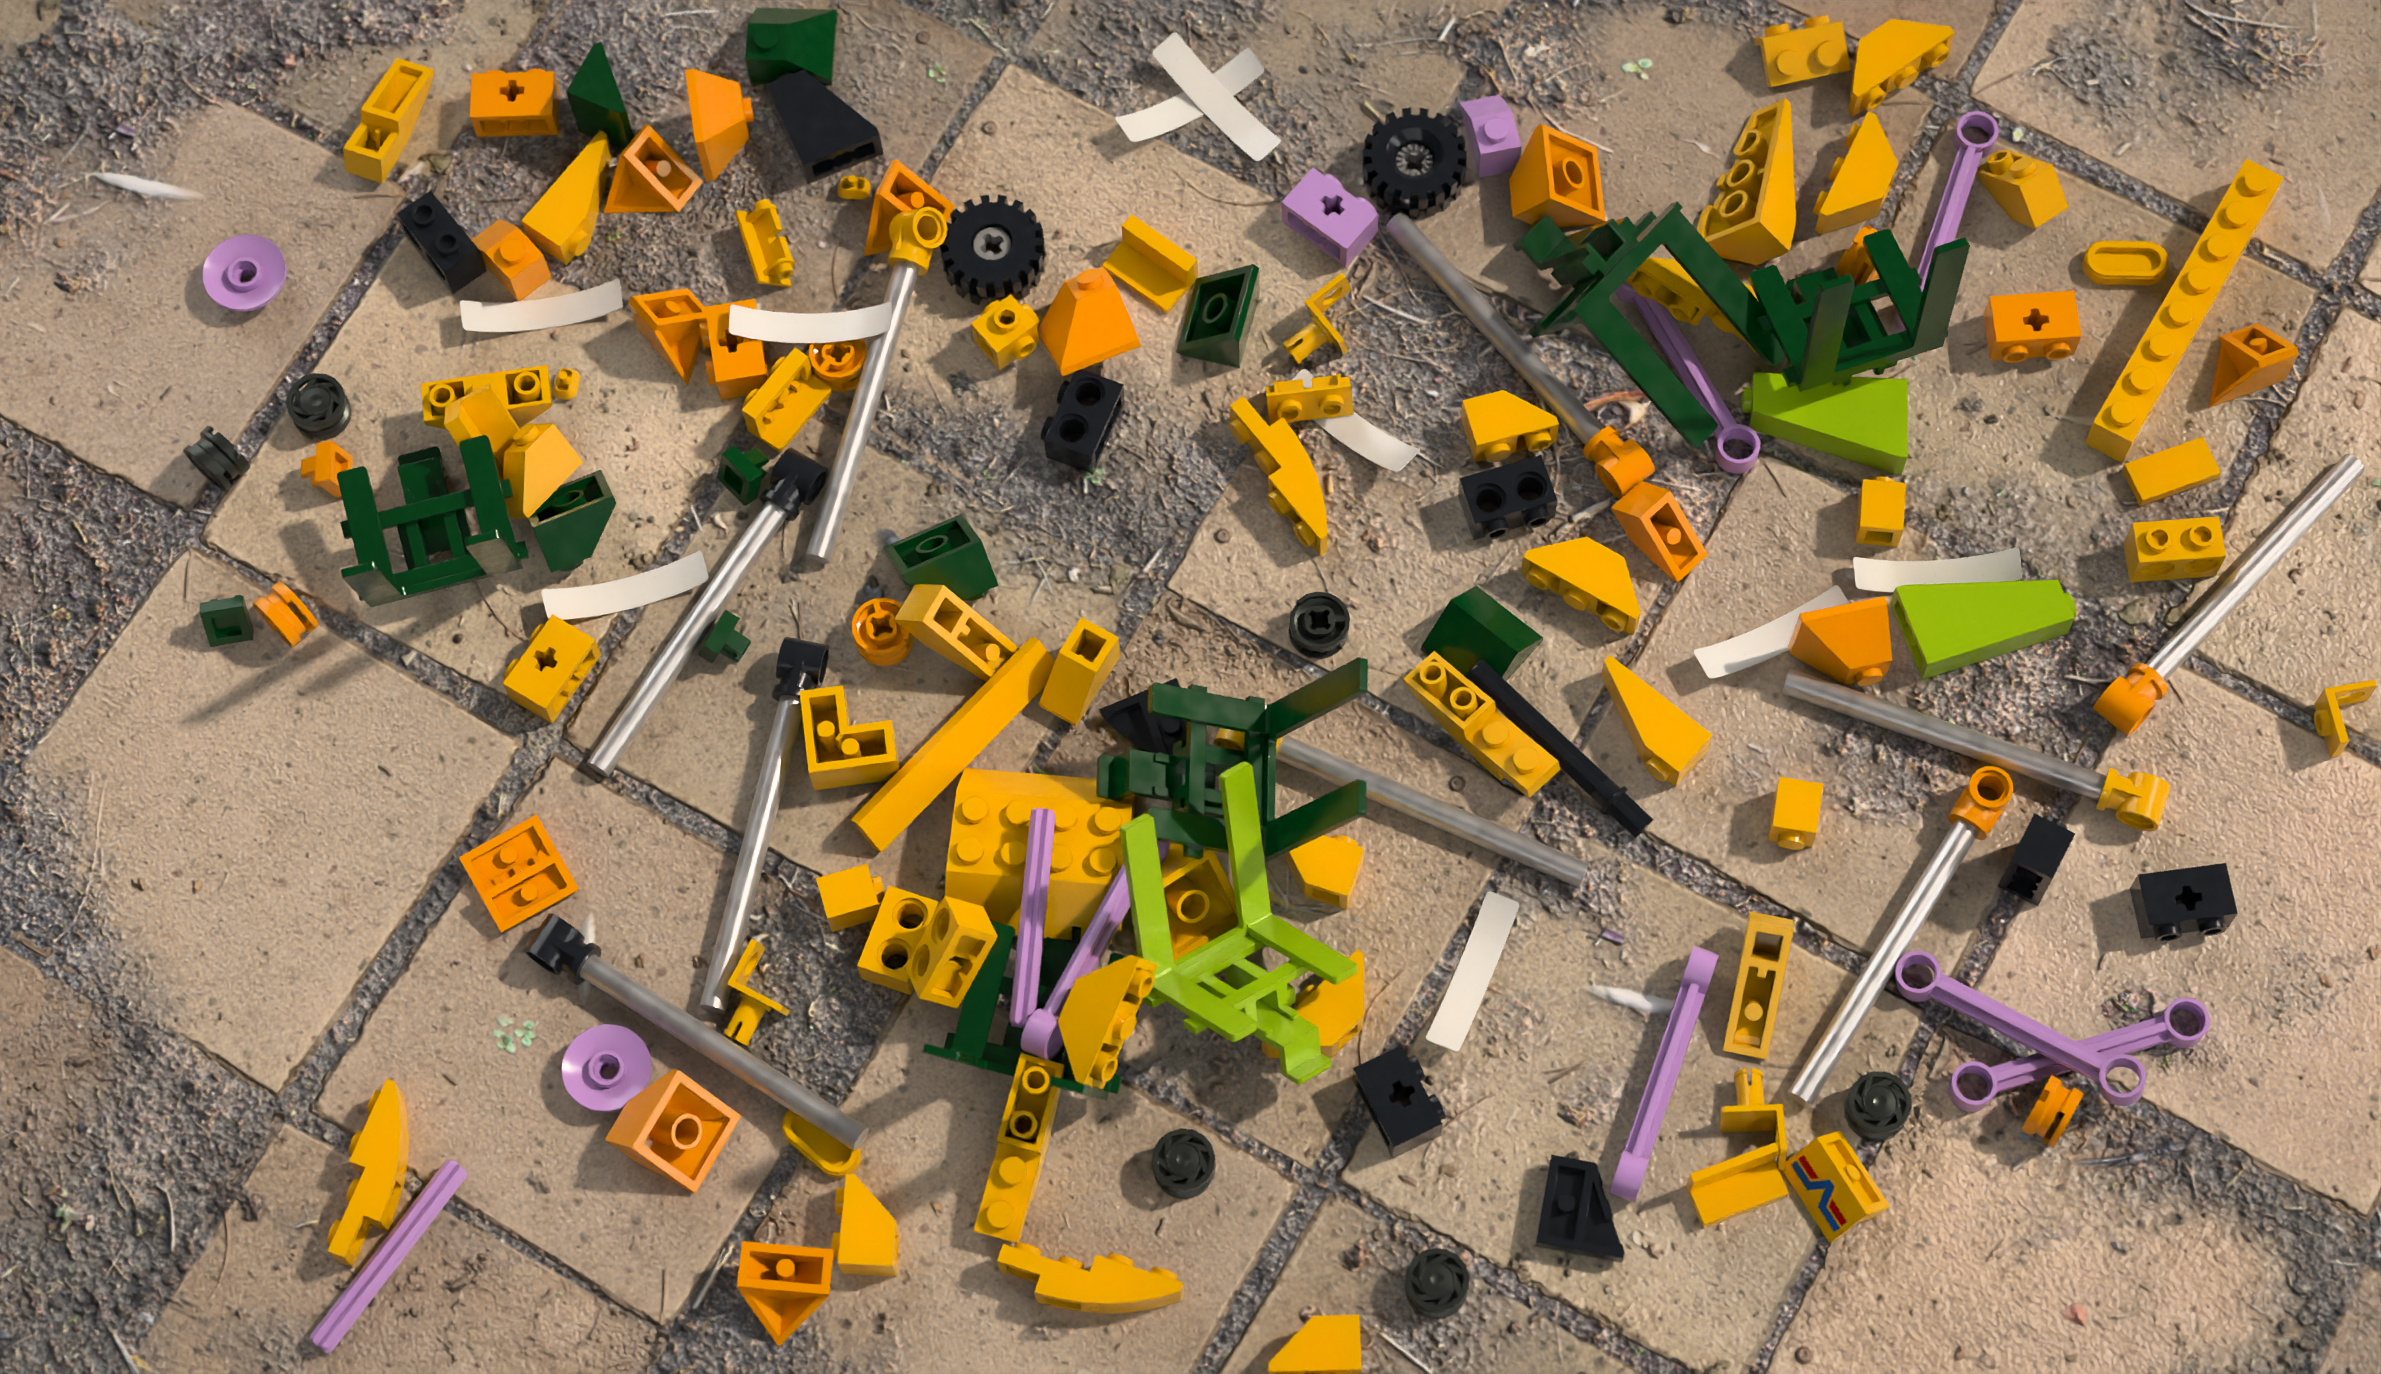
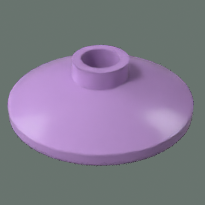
(240, 258)
(592, 1053)

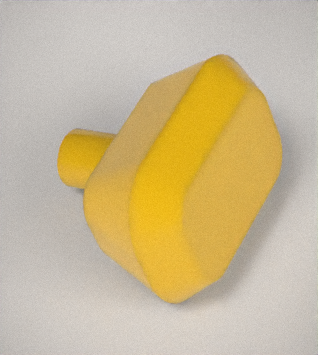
(853, 188)
(566, 384)

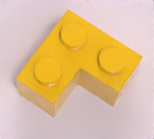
(840, 751)

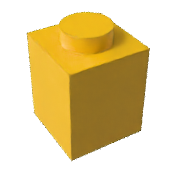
(1880, 512)
(1795, 813)
(850, 896)

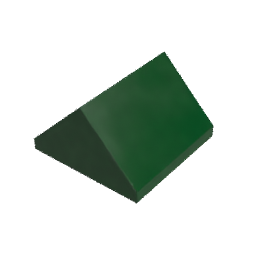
(597, 100)
(1221, 316)
(1481, 630)

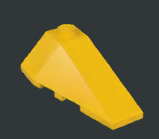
(1756, 201)

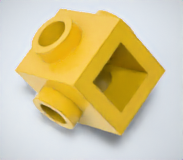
(1006, 331)

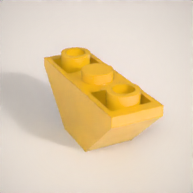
(1893, 58)
(1859, 179)
(522, 391)
(1587, 578)
(1333, 1009)
(1102, 1016)

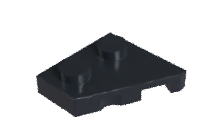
(1141, 728)
(1576, 1212)

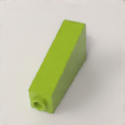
(1854, 421)
(1976, 621)

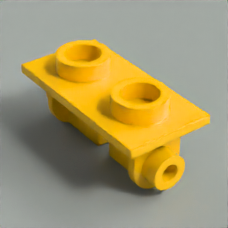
(767, 254)
(1326, 399)

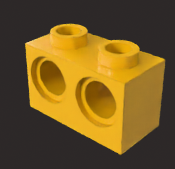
(2174, 549)
(890, 938)
(951, 952)

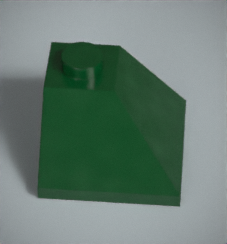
(791, 42)
(573, 521)
(945, 556)

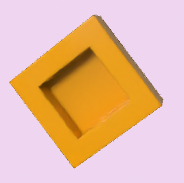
(325, 466)

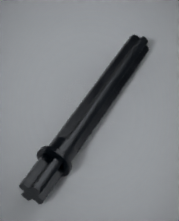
(1570, 758)

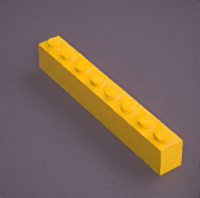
(2183, 310)

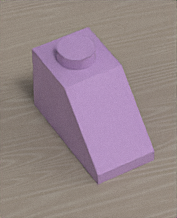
(1491, 135)

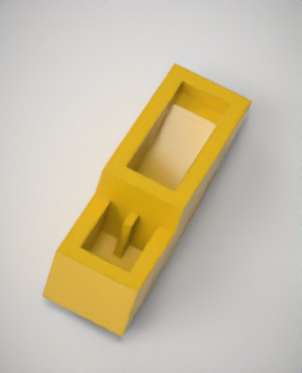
(387, 120)

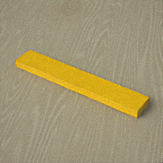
(954, 745)

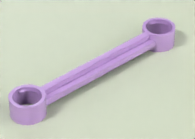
(1956, 188)
(1694, 379)
(2020, 1028)
(1042, 1032)
(2119, 1041)
(1664, 1074)

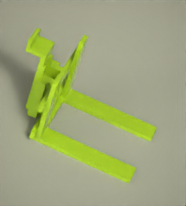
(1252, 998)

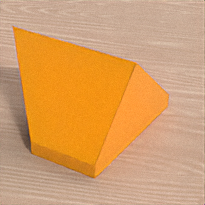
(650, 177)
(897, 193)
(671, 326)
(2249, 362)
(784, 1284)

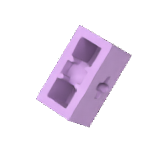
(1330, 216)

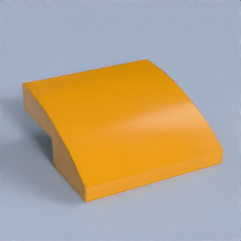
(519, 873)

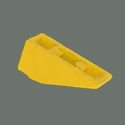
(569, 209)
(954, 630)
(1660, 731)
(1758, 984)

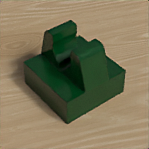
(742, 473)
(226, 621)
(725, 640)

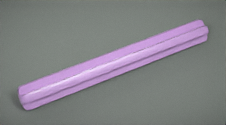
(1032, 916)
(388, 1256)

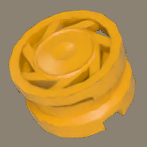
(1856, 260)
(838, 363)
(281, 618)
(878, 635)
(2046, 1109)

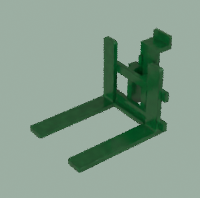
(1601, 260)
(1833, 327)
(430, 525)
(1190, 773)
(970, 1042)

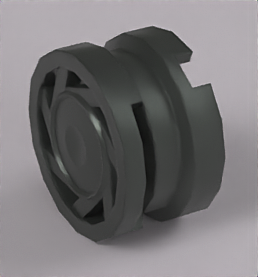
(320, 407)
(216, 458)
(1319, 625)
(1878, 1106)
(1183, 1163)
(1436, 1283)

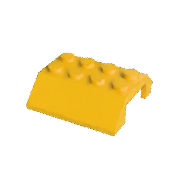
(992, 840)

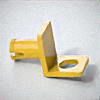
(1319, 329)
(752, 1004)
(1753, 1114)

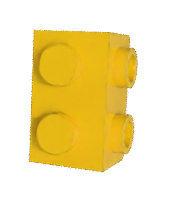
(1803, 51)
(784, 401)

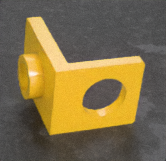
(2328, 715)

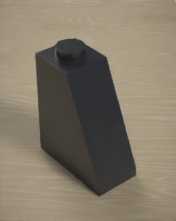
(820, 126)

